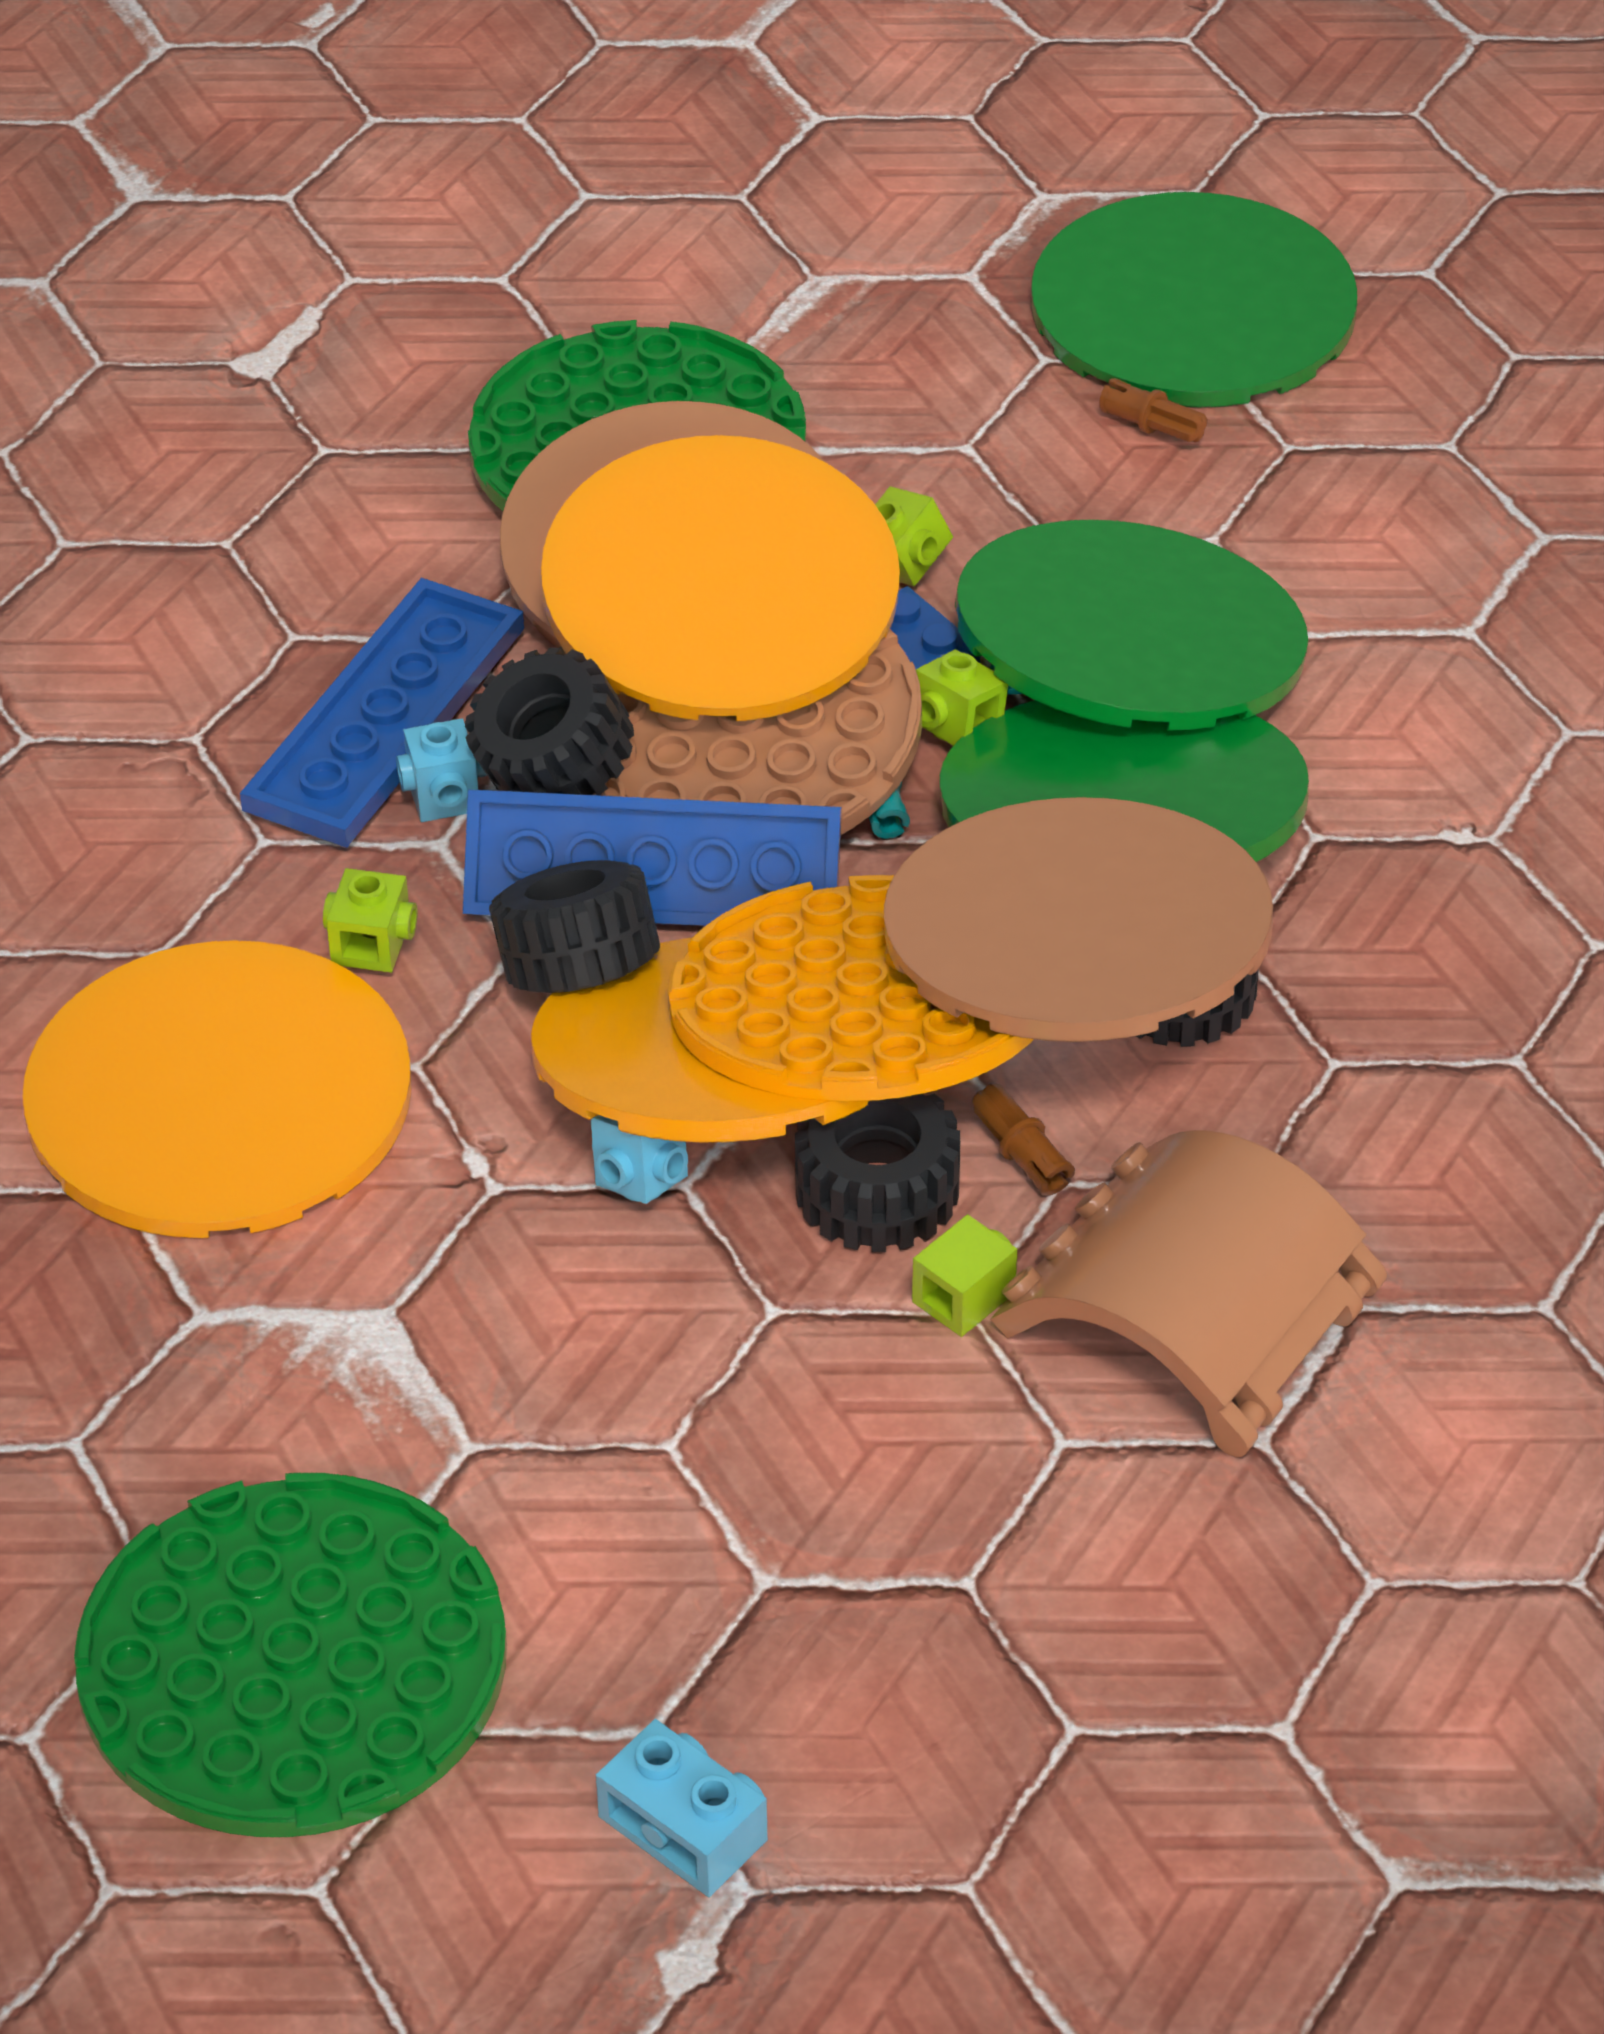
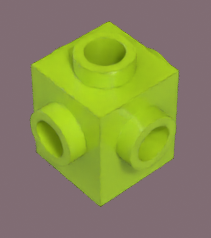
(916, 530)
(958, 695)
(369, 919)

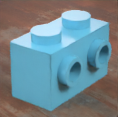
(682, 1806)

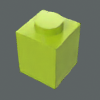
(963, 1274)

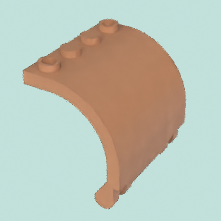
(1211, 1266)

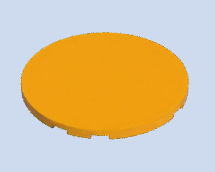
(721, 577)
(810, 1006)
(621, 1059)
(217, 1088)

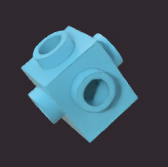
(434, 759)
(635, 1164)

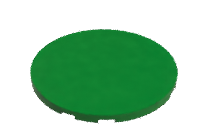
(1194, 297)
(608, 370)
(1131, 624)
(1229, 776)
(291, 1655)

